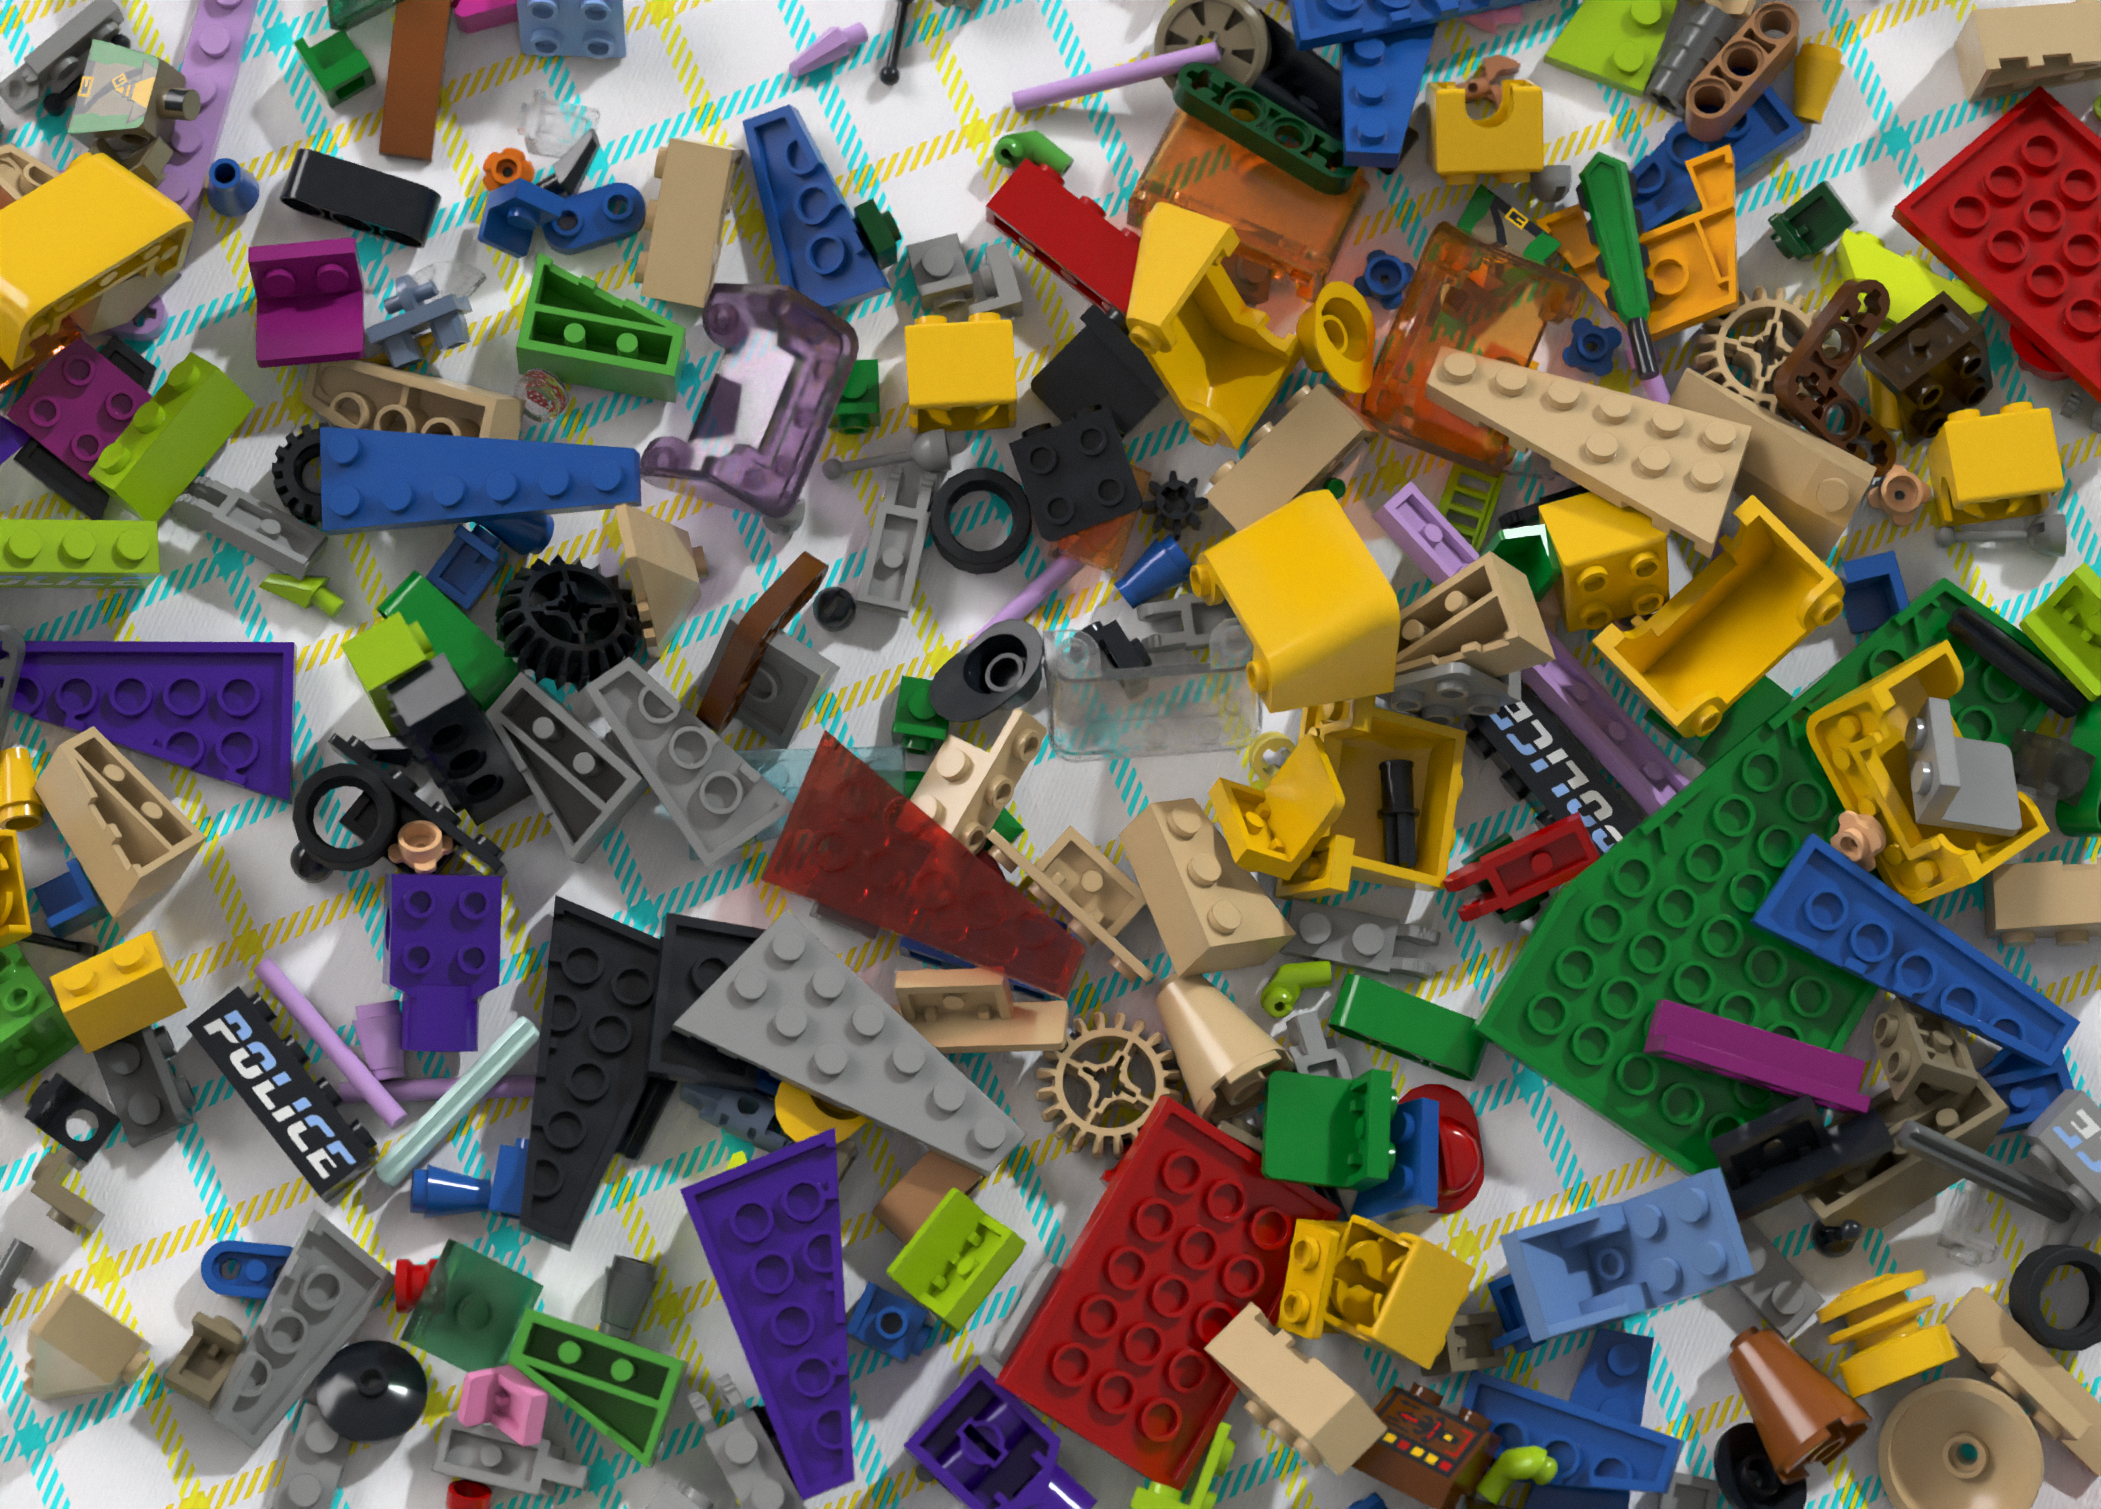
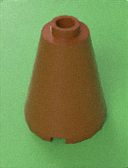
(1793, 1404)

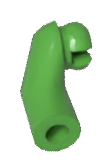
(1034, 146)

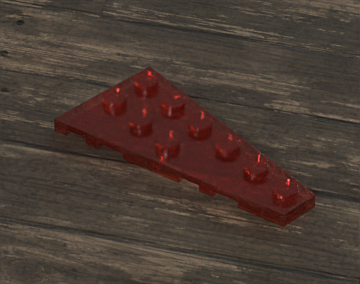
(889, 864)

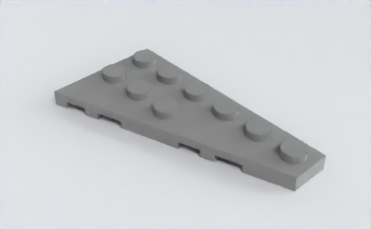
(831, 1035)

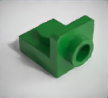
(859, 401)
(916, 721)

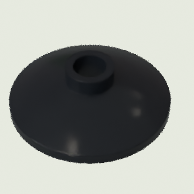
(376, 1413)
(1748, 1475)

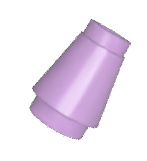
(380, 1038)

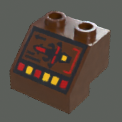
(1429, 1448)

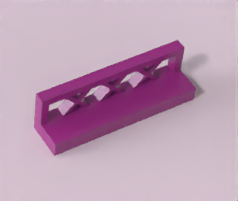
(1756, 1057)

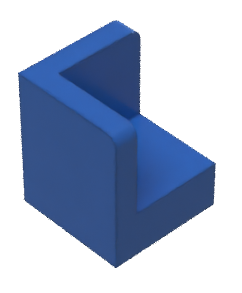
(1871, 591)
(70, 901)

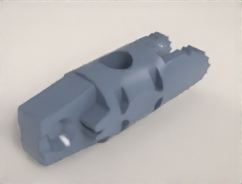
(725, 1108)

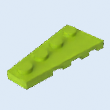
(1613, 42)

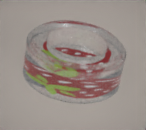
(544, 395)

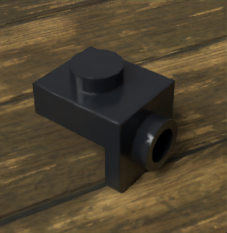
(1117, 647)

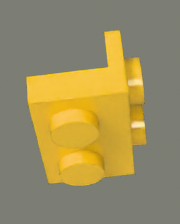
(1310, 1277)

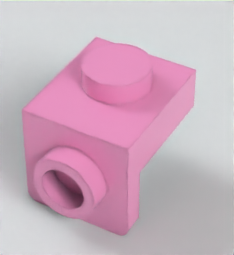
(505, 1400)

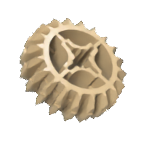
(1745, 351)
(1086, 1073)

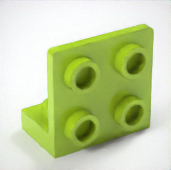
(1216, 1463)

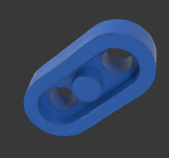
(595, 222)
(258, 1268)

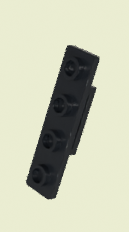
(1308, 87)
(363, 814)
(1793, 1153)

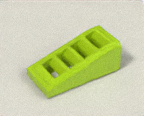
(1482, 517)

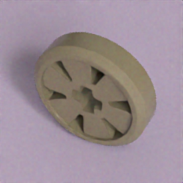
(1237, 22)

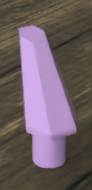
(828, 48)

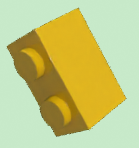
(118, 991)

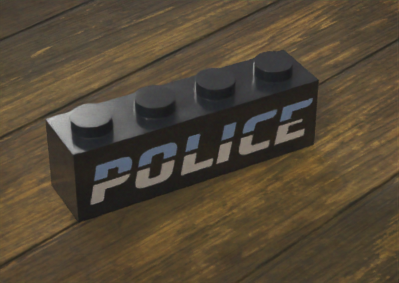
(1548, 770)
(282, 1093)

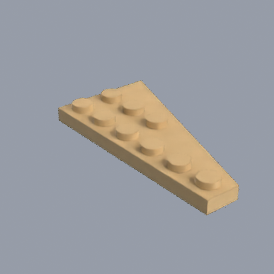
(1613, 443)

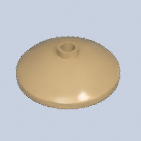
(1924, 1458)

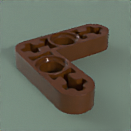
(1824, 373)
(754, 634)

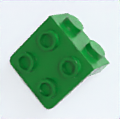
(1329, 1129)

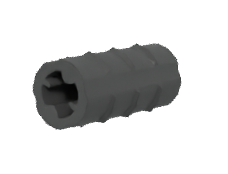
(1693, 50)

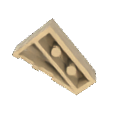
(1294, 1394)

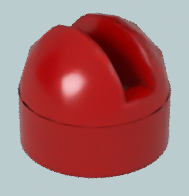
(468, 1495)

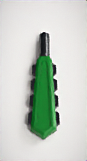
(1615, 228)

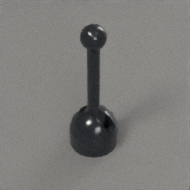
(1839, 1239)

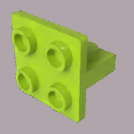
(2070, 629)
(956, 1259)

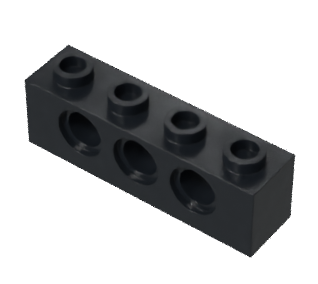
(455, 741)

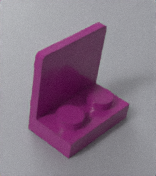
(308, 302)
(78, 406)

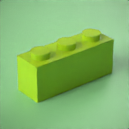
(171, 438)

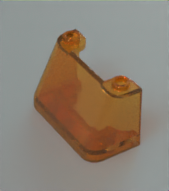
(1272, 212)
(1473, 300)

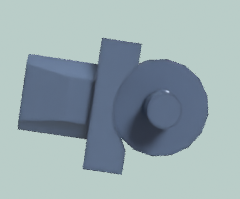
(399, 333)

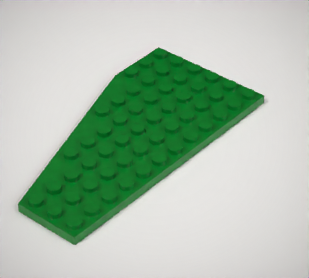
(1676, 902)

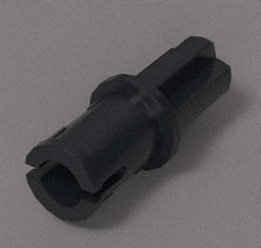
(1398, 813)

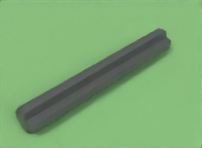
(1984, 1171)

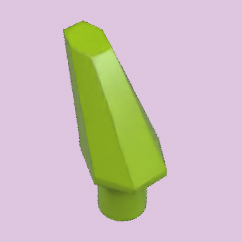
(305, 592)

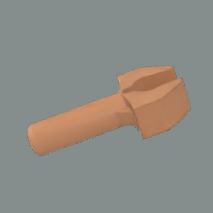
(1483, 86)

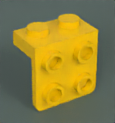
(1282, 824)

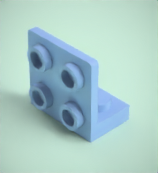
(572, 28)

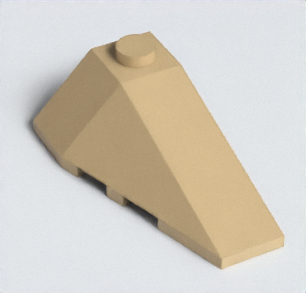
(399, 400)

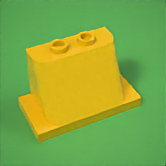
(1352, 847)

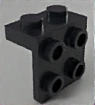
(1101, 369)
(1076, 473)

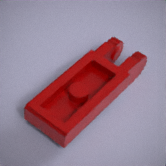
(1525, 867)

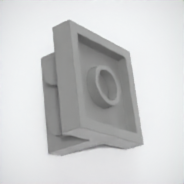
(783, 686)

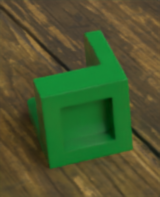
(336, 67)
(1531, 553)

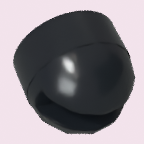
(841, 616)
(317, 872)

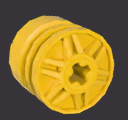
(1886, 1333)

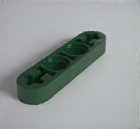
(1260, 134)

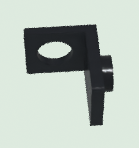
(55, 1103)

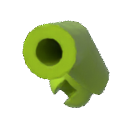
(1289, 982)
(1516, 1465)

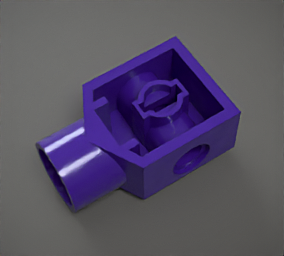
(441, 955)
(994, 1451)

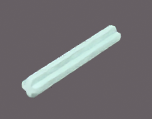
(457, 1101)

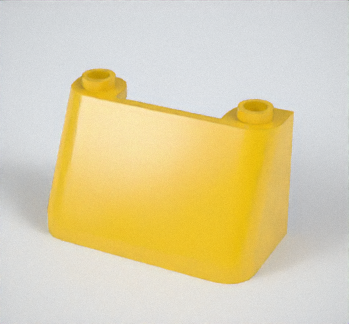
(78, 242)
(1199, 331)
(1308, 603)
(1725, 624)
(1867, 763)

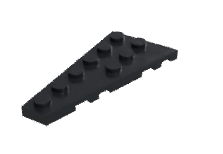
(586, 1065)

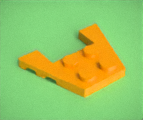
(1689, 258)

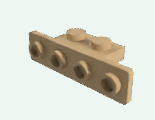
(970, 786)
(1087, 887)
(977, 1012)
(2029, 1375)

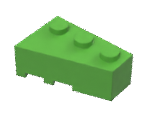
(598, 338)
(604, 1379)

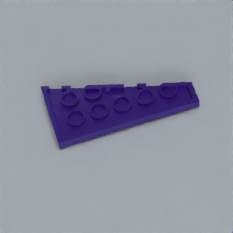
(184, 703)
(780, 1271)

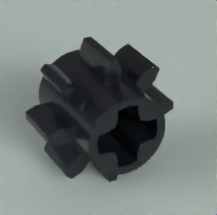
(1177, 519)

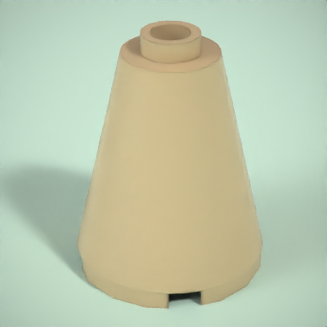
(1217, 1048)

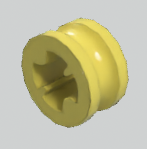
(1269, 740)

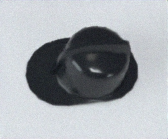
(990, 673)

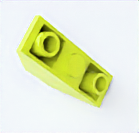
(1905, 278)

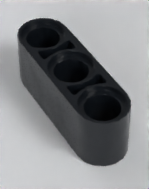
(360, 198)

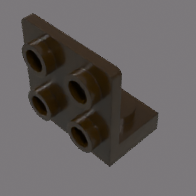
(1932, 365)

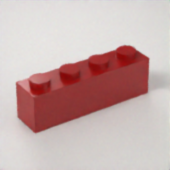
(1066, 235)

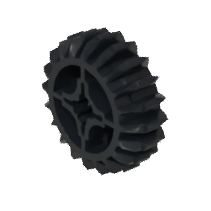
(573, 614)

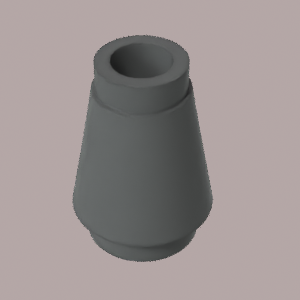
(625, 1295)

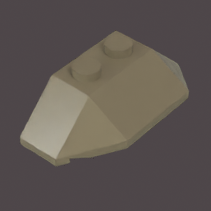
(1900, 1180)

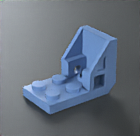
(1626, 1257)

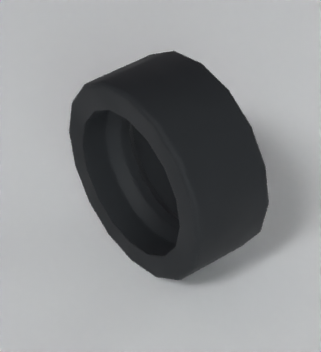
(981, 480)
(351, 776)
(2026, 1289)

